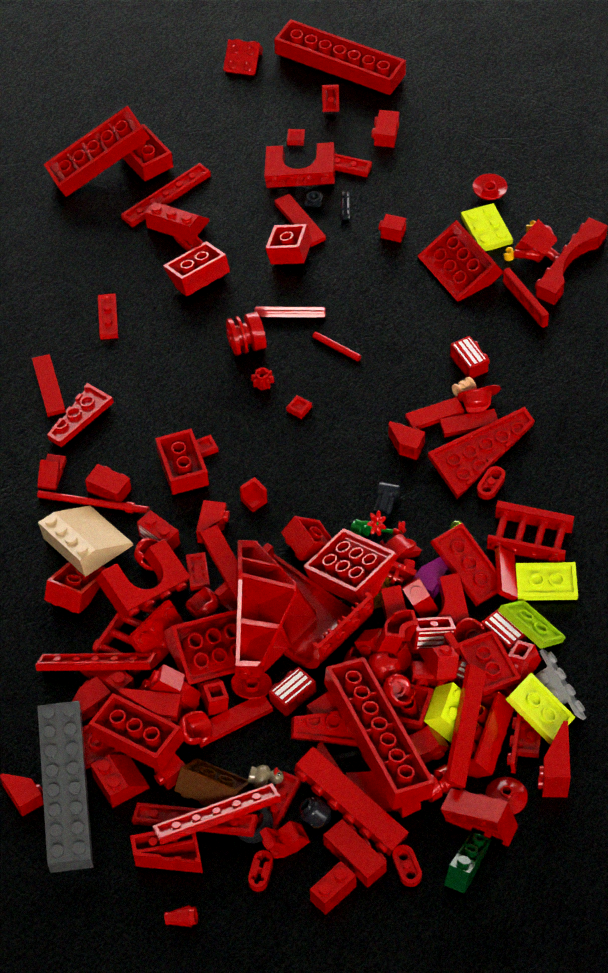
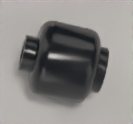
(315, 812)

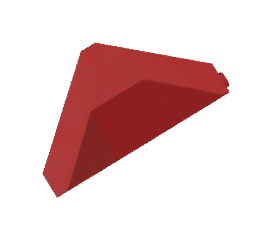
(269, 611)

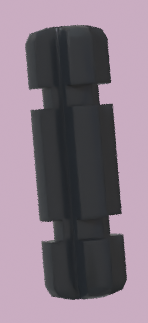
(344, 205)

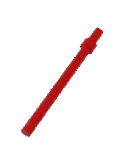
(128, 507)

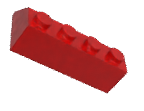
(490, 733)

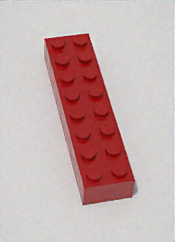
(340, 57)
(379, 733)

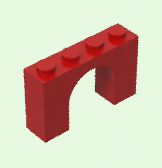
(318, 173)
(451, 594)
(130, 599)

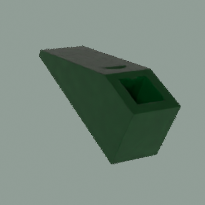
(467, 862)

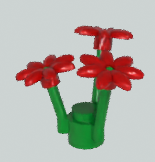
(376, 525)

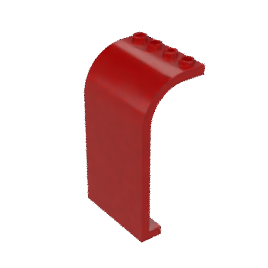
(333, 618)

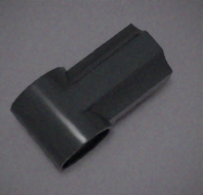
(386, 496)

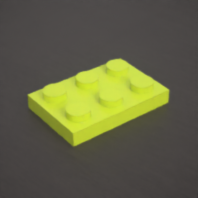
(487, 227)
(546, 581)
(539, 707)

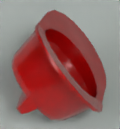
(478, 399)

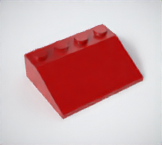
(460, 262)
(351, 566)
(204, 646)

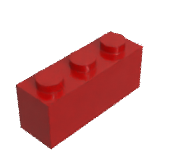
(355, 852)

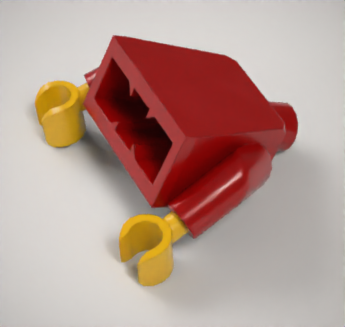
(534, 244)

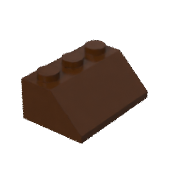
(209, 783)

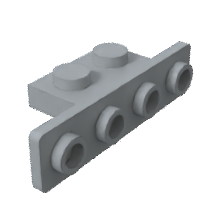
(554, 680)

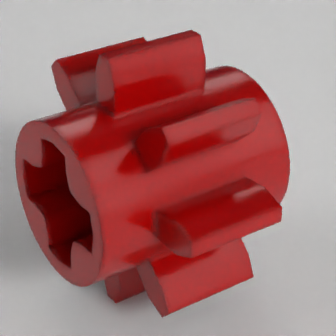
(262, 378)

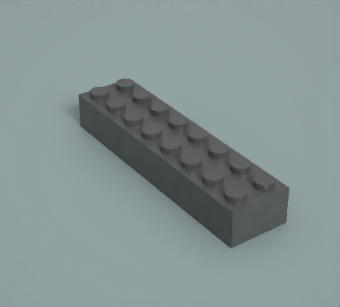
(65, 787)

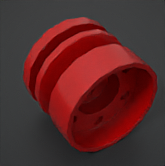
(246, 333)

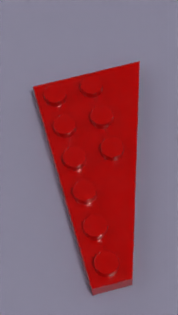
(471, 455)

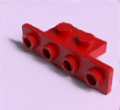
(524, 742)

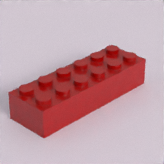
(96, 151)

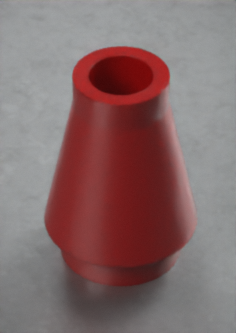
(184, 916)

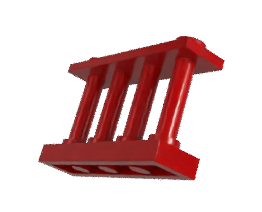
(536, 517)
(101, 644)

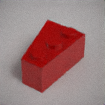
(481, 813)
(175, 855)

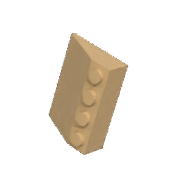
(83, 537)

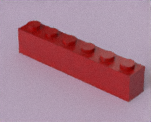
(350, 801)

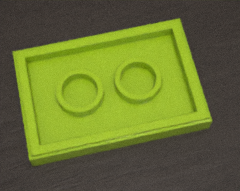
(532, 624)

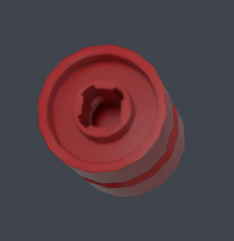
(440, 785)

